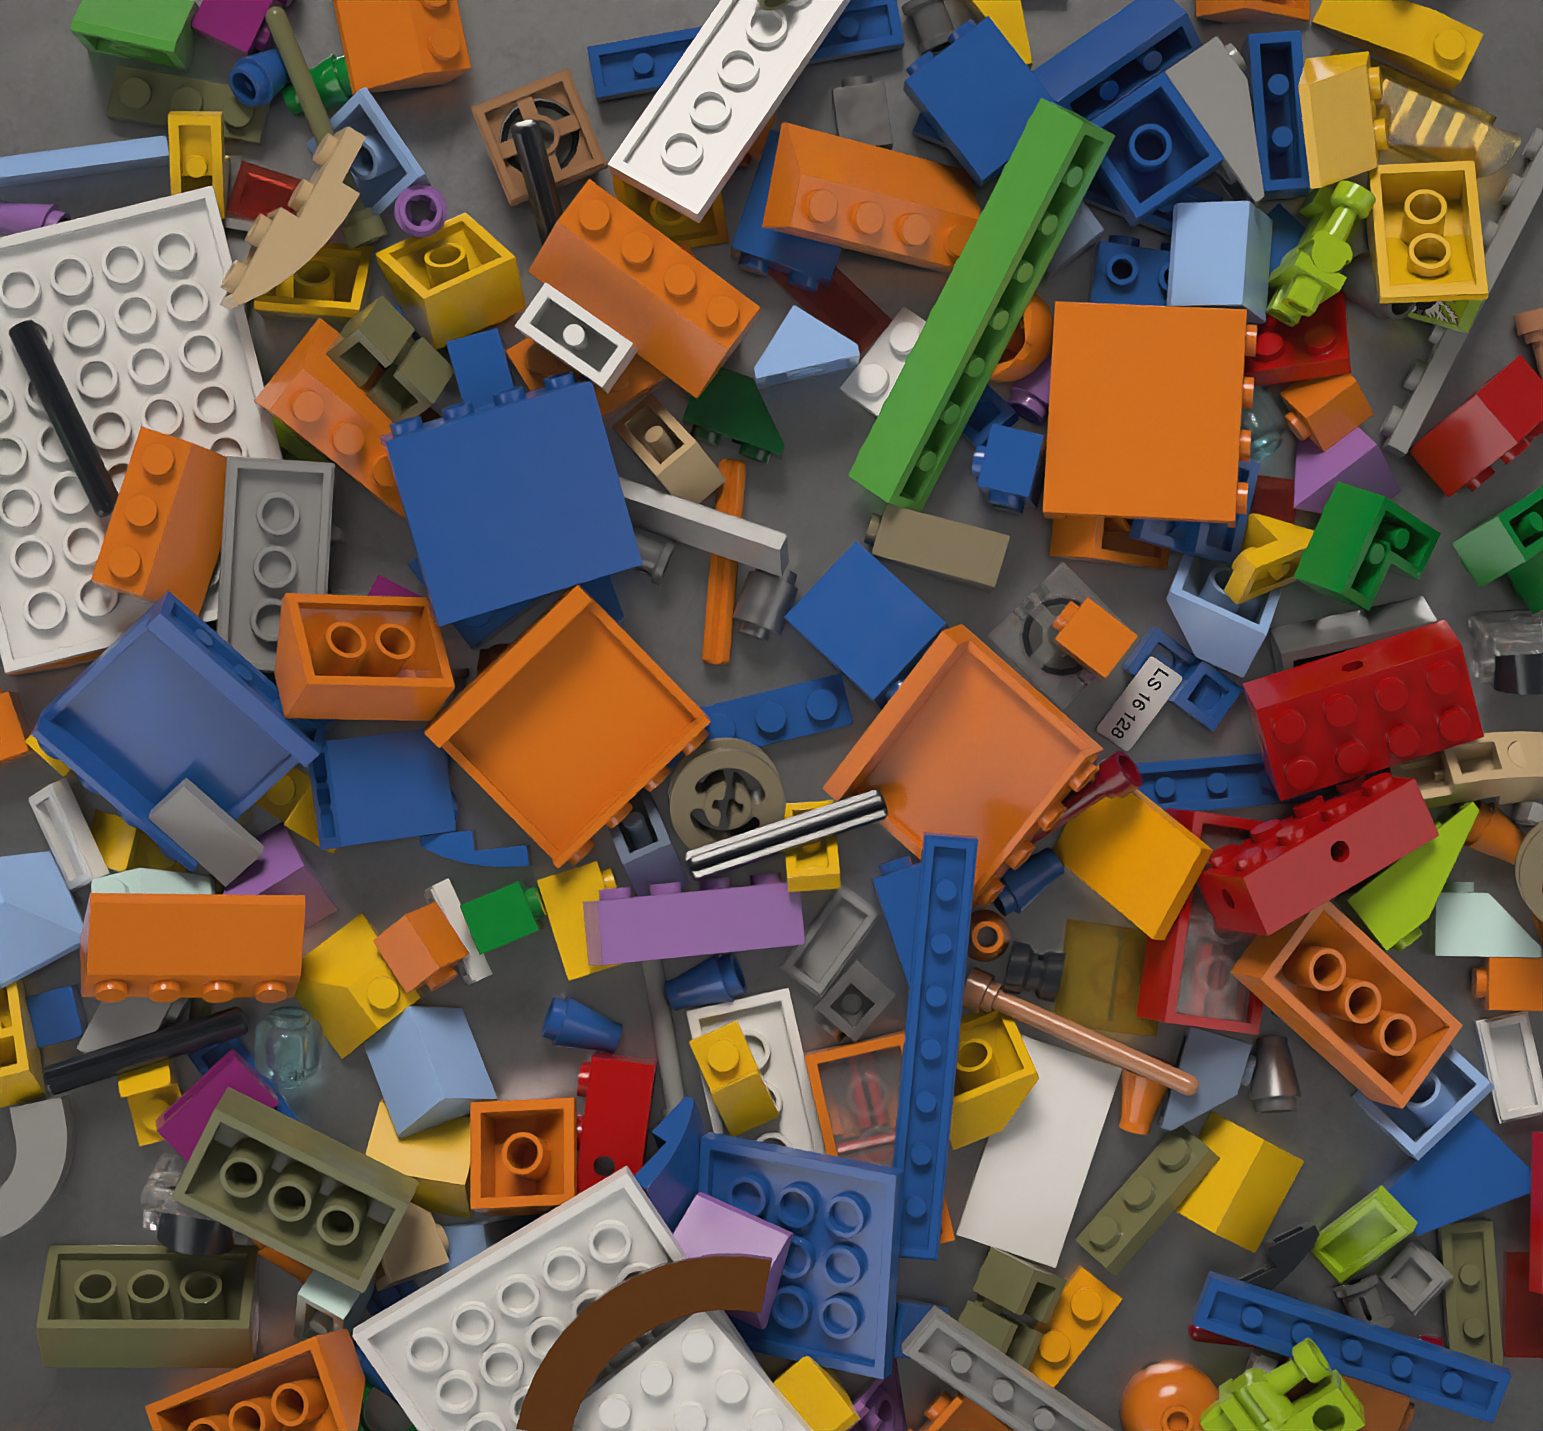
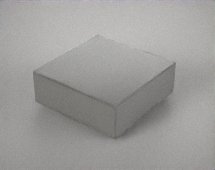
(1415, 1277)

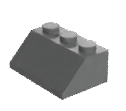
(1333, 634)

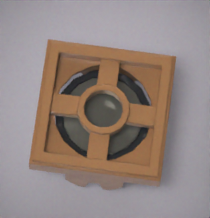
(567, 136)

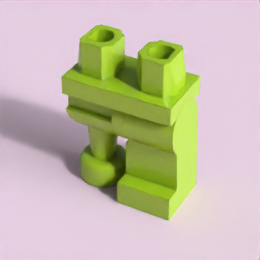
(1309, 269)
(1259, 1400)

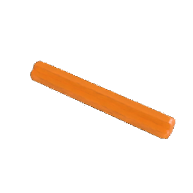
(723, 571)

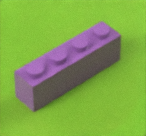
(692, 922)

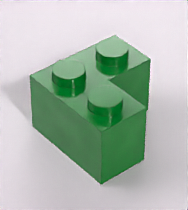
(1360, 542)
(1510, 545)

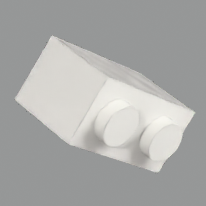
(576, 337)

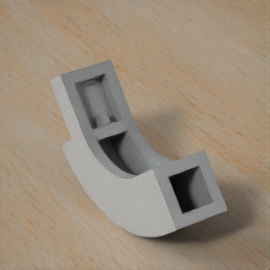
(43, 1159)

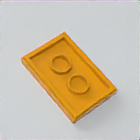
(1134, 859)

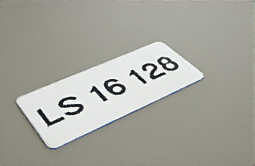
(1139, 703)

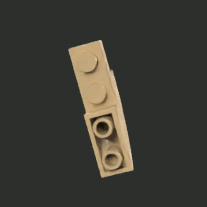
(289, 240)
(1493, 766)

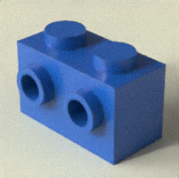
(1129, 273)
(1011, 468)

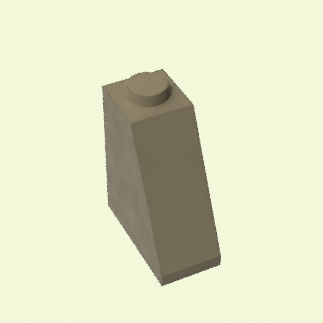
(937, 547)

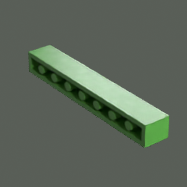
(980, 305)

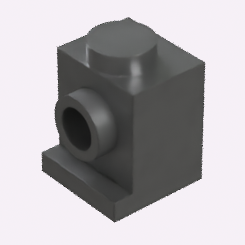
(874, 997)

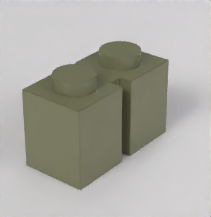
(412, 370)
(1019, 1287)

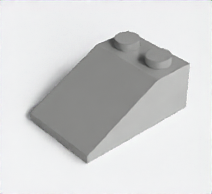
(1219, 97)

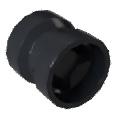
(1033, 971)

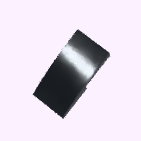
(1285, 1255)

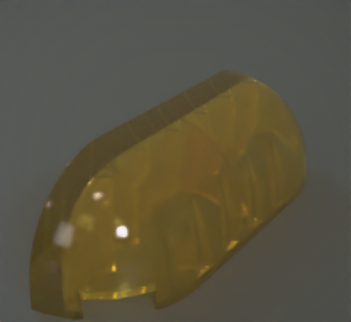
(1440, 126)

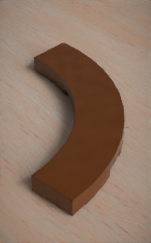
(628, 1312)

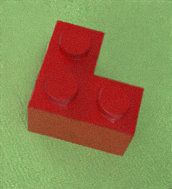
(1488, 426)

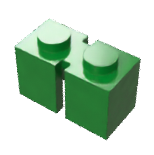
(504, 915)

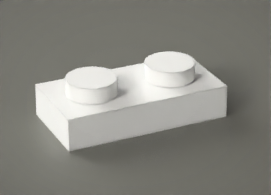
(881, 366)

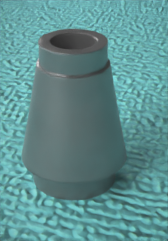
(1274, 1077)

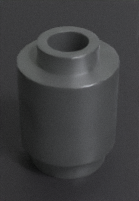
(1362, 289)
(765, 603)

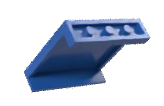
(511, 497)
(172, 708)

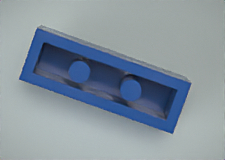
(1119, 56)
(1273, 78)

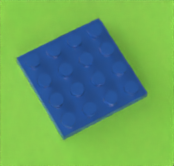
(843, 1252)

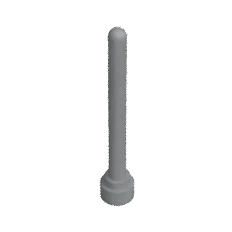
(663, 1034)

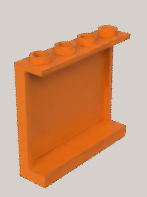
(1148, 412)
(569, 726)
(969, 756)

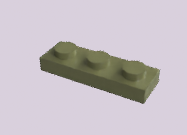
(149, 96)
(1147, 1199)
(1472, 1295)

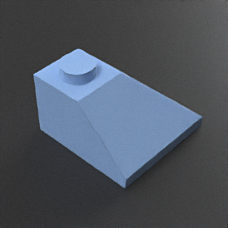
(1212, 622)
(35, 915)

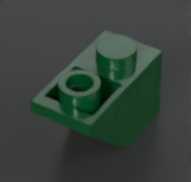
(737, 413)

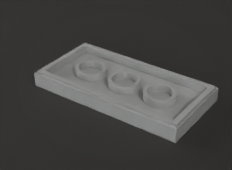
(270, 546)

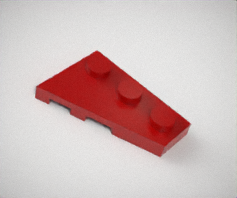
(1306, 351)

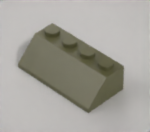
(295, 1189)
(148, 1307)

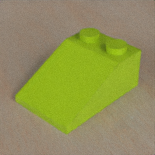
(1405, 892)

